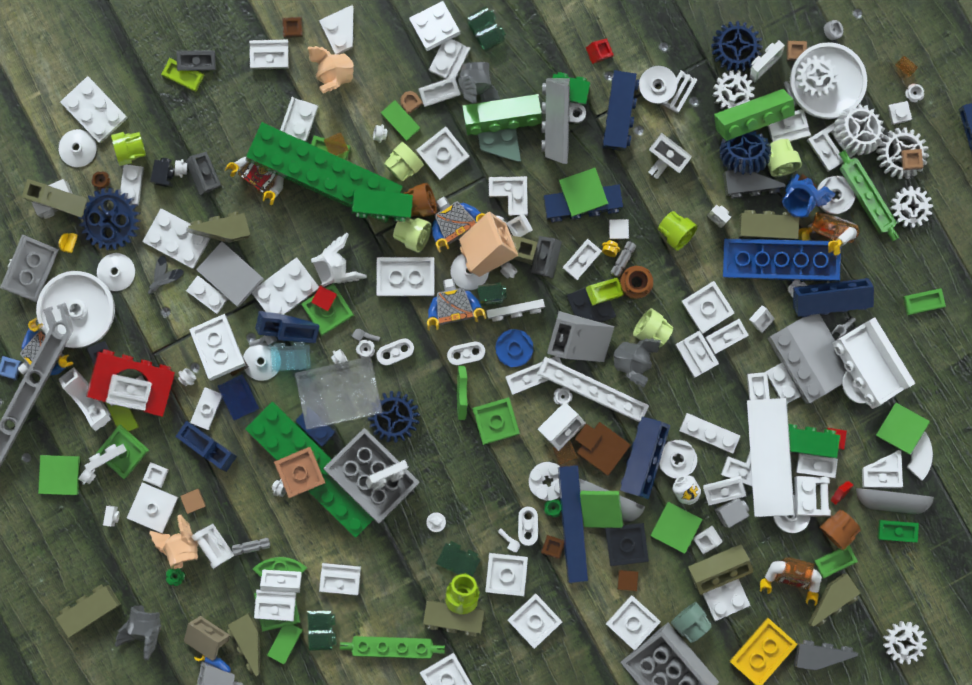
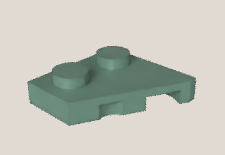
(501, 143)

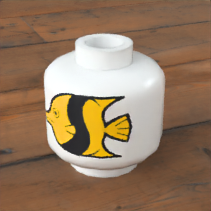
(686, 489)

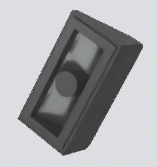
(195, 60)
(203, 173)
(546, 256)

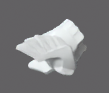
(332, 266)

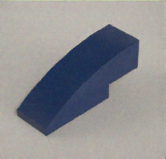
(286, 327)
(206, 446)

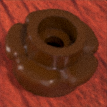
(100, 175)

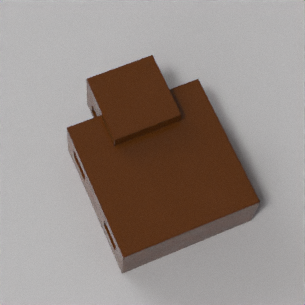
(601, 447)

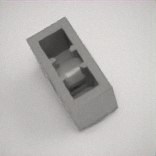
(732, 512)

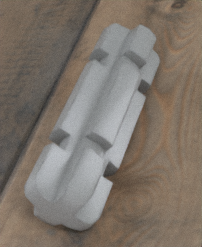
(623, 259)
(251, 546)

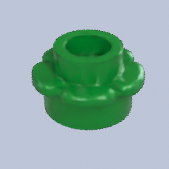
(548, 510)
(175, 581)

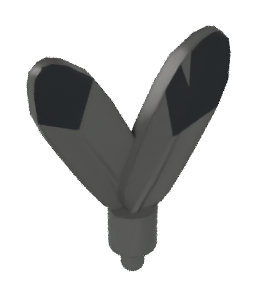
(162, 278)

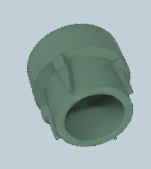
(692, 622)

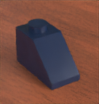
(319, 434)

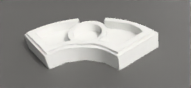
(921, 458)

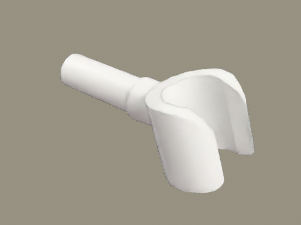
(514, 545)

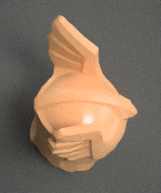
(332, 69)
(179, 546)

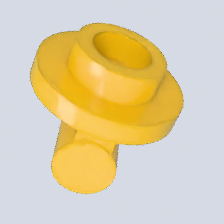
(67, 242)

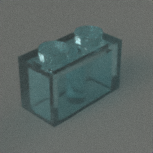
(290, 357)

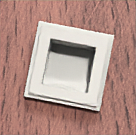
(707, 540)

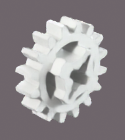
(825, 75)
(726, 90)
(911, 214)
(904, 649)

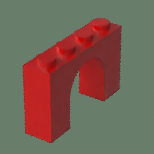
(108, 364)

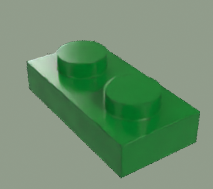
(898, 531)

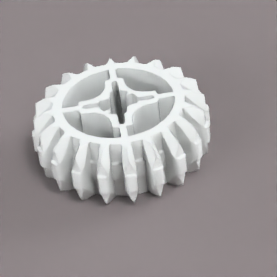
(850, 130)
(898, 147)

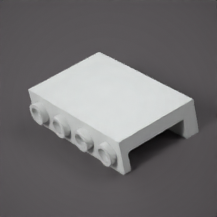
(873, 363)

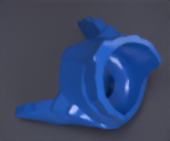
(803, 196)

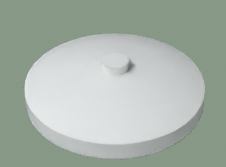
(847, 91)
(87, 302)

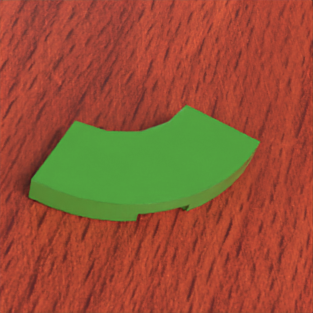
(462, 393)
(280, 564)

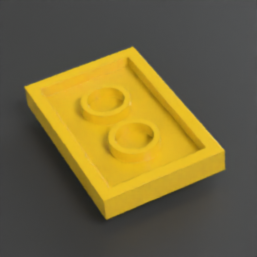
(763, 652)

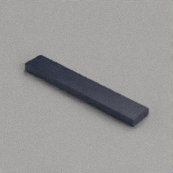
(572, 524)

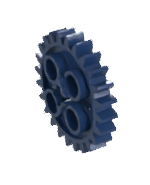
(122, 206)

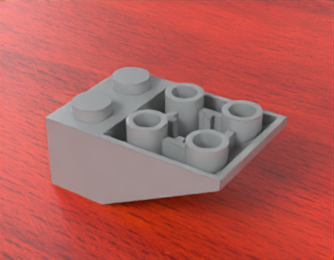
(579, 338)

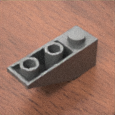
(752, 184)
(817, 657)

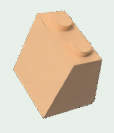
(487, 245)

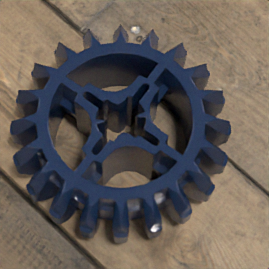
(729, 46)
(745, 153)
(410, 420)

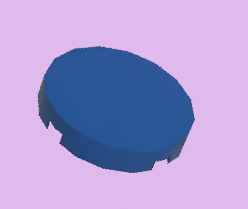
(514, 348)

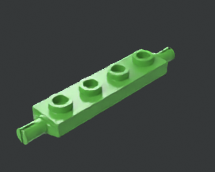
(868, 195)
(392, 647)

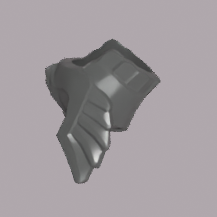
(476, 81)
(635, 359)
(140, 627)

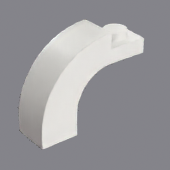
(77, 387)

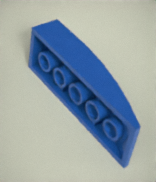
(780, 260)

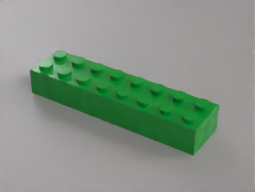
(313, 167)
(283, 438)

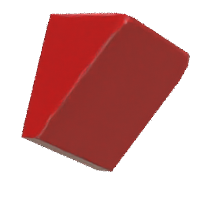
(599, 51)

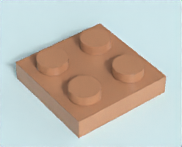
(299, 472)

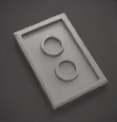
(29, 268)
(230, 274)

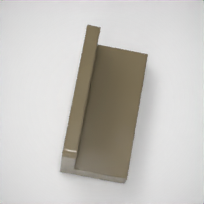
(205, 637)

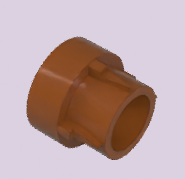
(423, 200)
(636, 272)
(840, 529)

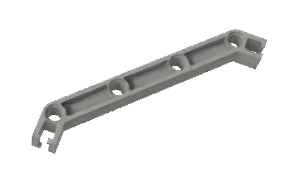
(29, 389)

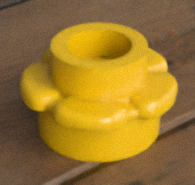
(610, 248)

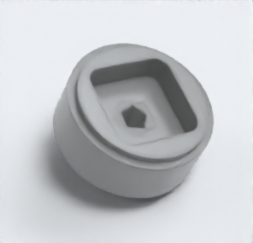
(833, 30)

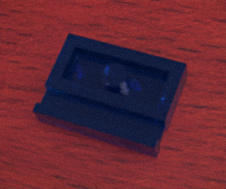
(238, 397)

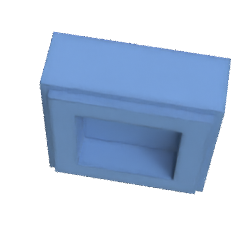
(9, 368)

